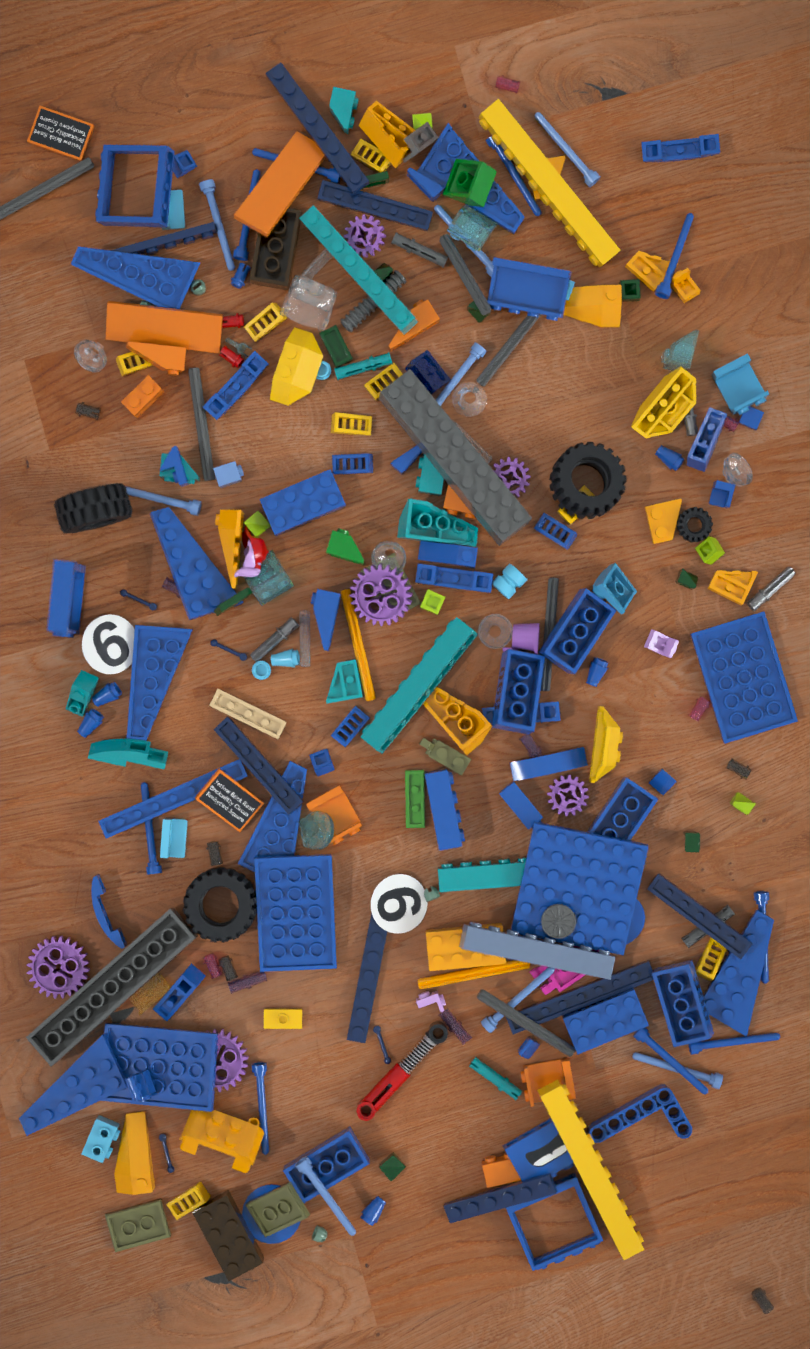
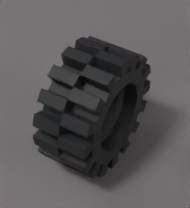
(705, 520)

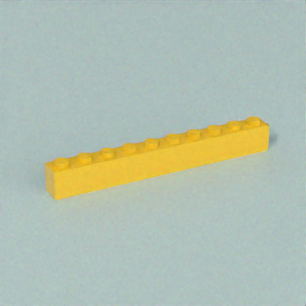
(548, 183)
(590, 1169)

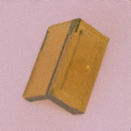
(149, 993)

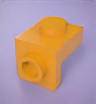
(684, 285)

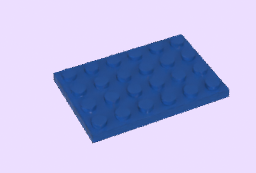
(744, 677)
(295, 912)
(178, 1062)

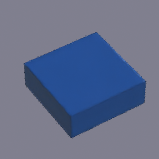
(751, 418)

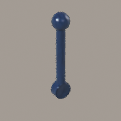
(152, 606)
(214, 642)
(387, 1060)
(162, 1137)

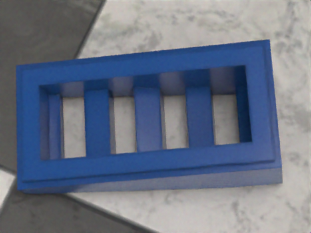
(426, 185)
(403, 462)
(368, 463)
(572, 534)
(342, 741)

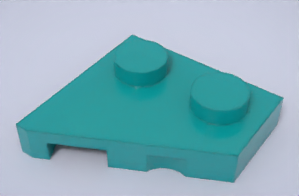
(345, 683)

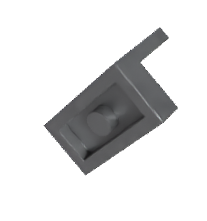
(419, 140)

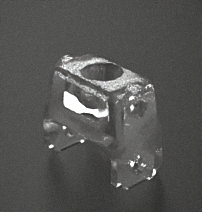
(309, 303)

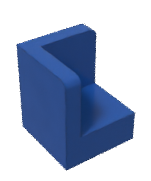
(721, 494)

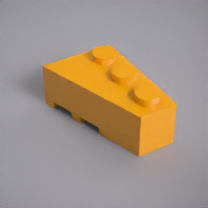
(387, 132)

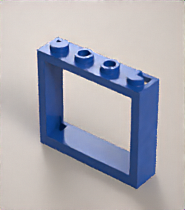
(162, 190)
(66, 598)
(575, 1247)

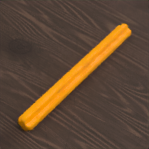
(358, 645)
(470, 974)

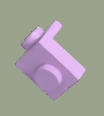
(661, 644)
(427, 998)

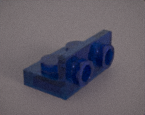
(428, 372)

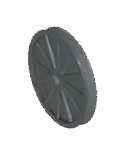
(558, 921)

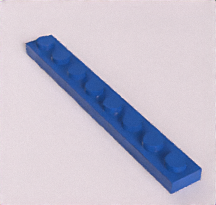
(164, 801)

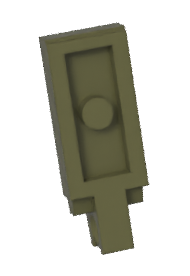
(446, 755)

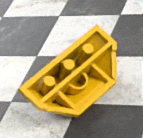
(296, 368)
(666, 404)
(605, 745)

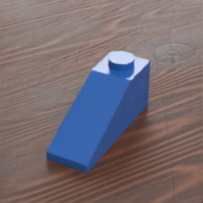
(706, 439)
(448, 554)
(179, 992)

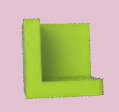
(432, 602)

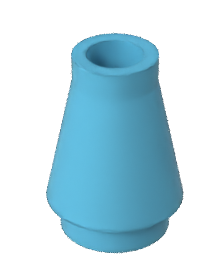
(287, 658)

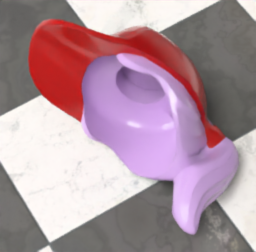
(255, 555)

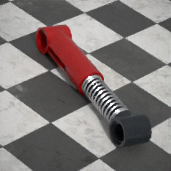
(400, 1072)

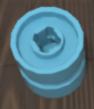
(509, 581)

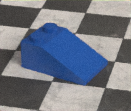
(325, 610)

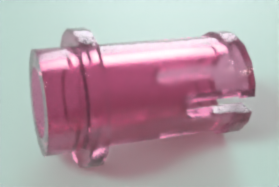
(507, 84)
(731, 423)
(699, 708)
(212, 965)

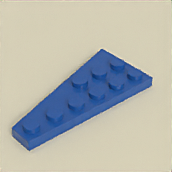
(438, 167)
(194, 574)
(153, 668)
(736, 984)
(83, 1084)

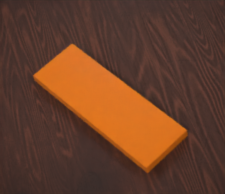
(280, 184)
(164, 326)

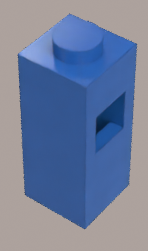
(520, 805)

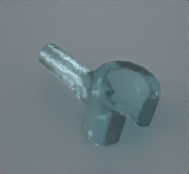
(240, 347)

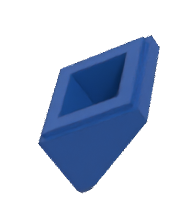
(183, 164)
(322, 762)
(662, 781)
(528, 1047)

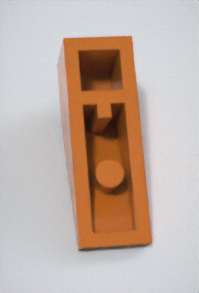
(426, 319)
(161, 356)

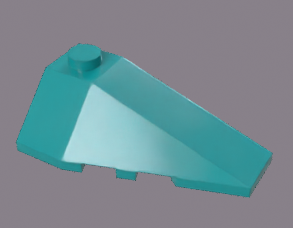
(428, 523)

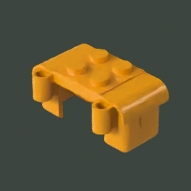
(224, 1135)

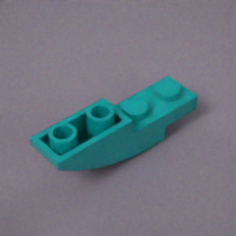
(131, 750)

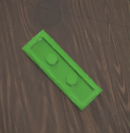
(415, 798)

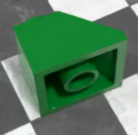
(470, 182)
(343, 546)

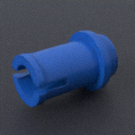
(239, 277)

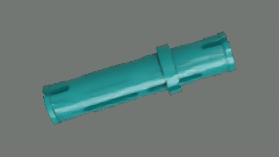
(363, 366)
(502, 1083)

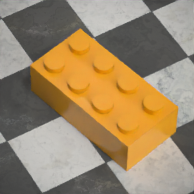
(446, 954)

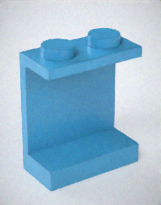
(739, 385)

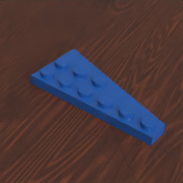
(147, 277)
(276, 829)

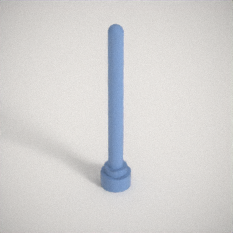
(589, 175)
(207, 188)
(481, 255)
(476, 352)
(192, 506)
(490, 1023)
(714, 1080)
(304, 1166)

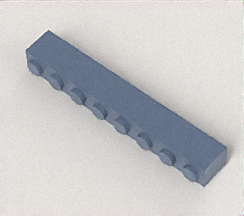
(537, 951)

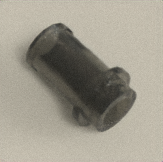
(86, 410)
(738, 768)
(214, 853)
(227, 968)
(759, 1296)

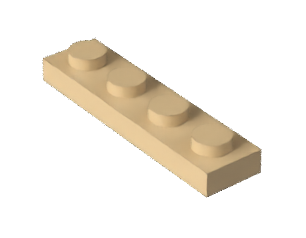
(248, 713)

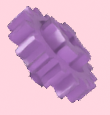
(372, 233)
(512, 470)
(563, 803)

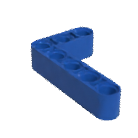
(640, 1113)

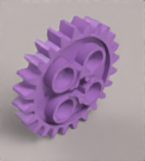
(386, 610)
(48, 981)
(232, 1067)

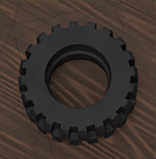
(604, 463)
(93, 508)
(194, 904)

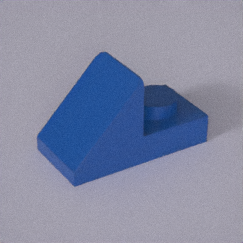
(174, 461)

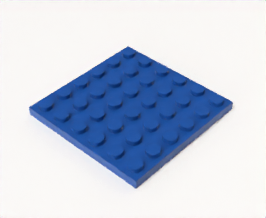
(588, 874)

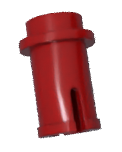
(233, 321)
(230, 356)

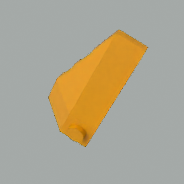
(596, 305)
(230, 531)
(460, 721)
(134, 1160)

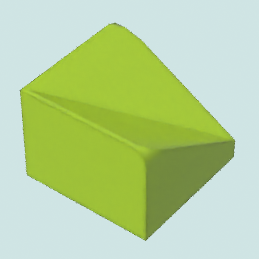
(420, 119)
(257, 524)
(710, 550)
(742, 803)

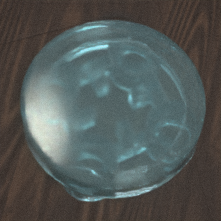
(316, 830)

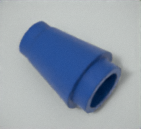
(670, 458)
(596, 671)
(107, 694)
(90, 722)
(373, 1211)

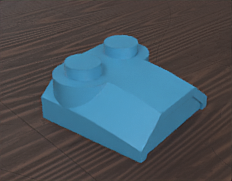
(614, 588)

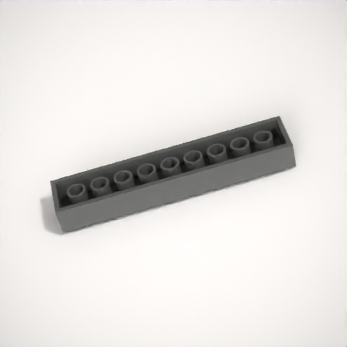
(454, 457)
(112, 986)

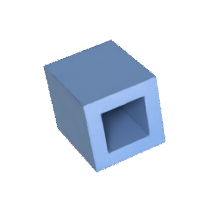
(228, 474)

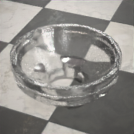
(88, 358)
(464, 408)
(737, 470)
(378, 556)
(499, 621)

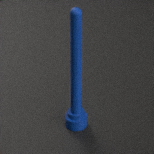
(330, 173)
(516, 177)
(240, 252)
(664, 289)
(153, 865)
(761, 899)
(643, 1036)
(695, 1048)
(259, 1070)

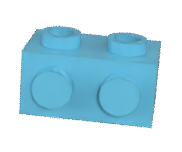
(101, 1138)

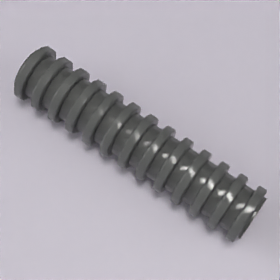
(368, 305)

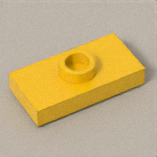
(282, 1018)

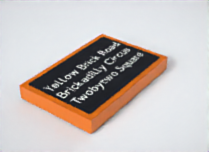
(60, 133)
(229, 800)

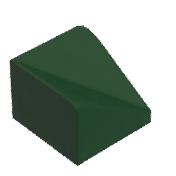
(383, 271)
(630, 290)
(474, 311)
(687, 579)
(692, 842)
(391, 1166)

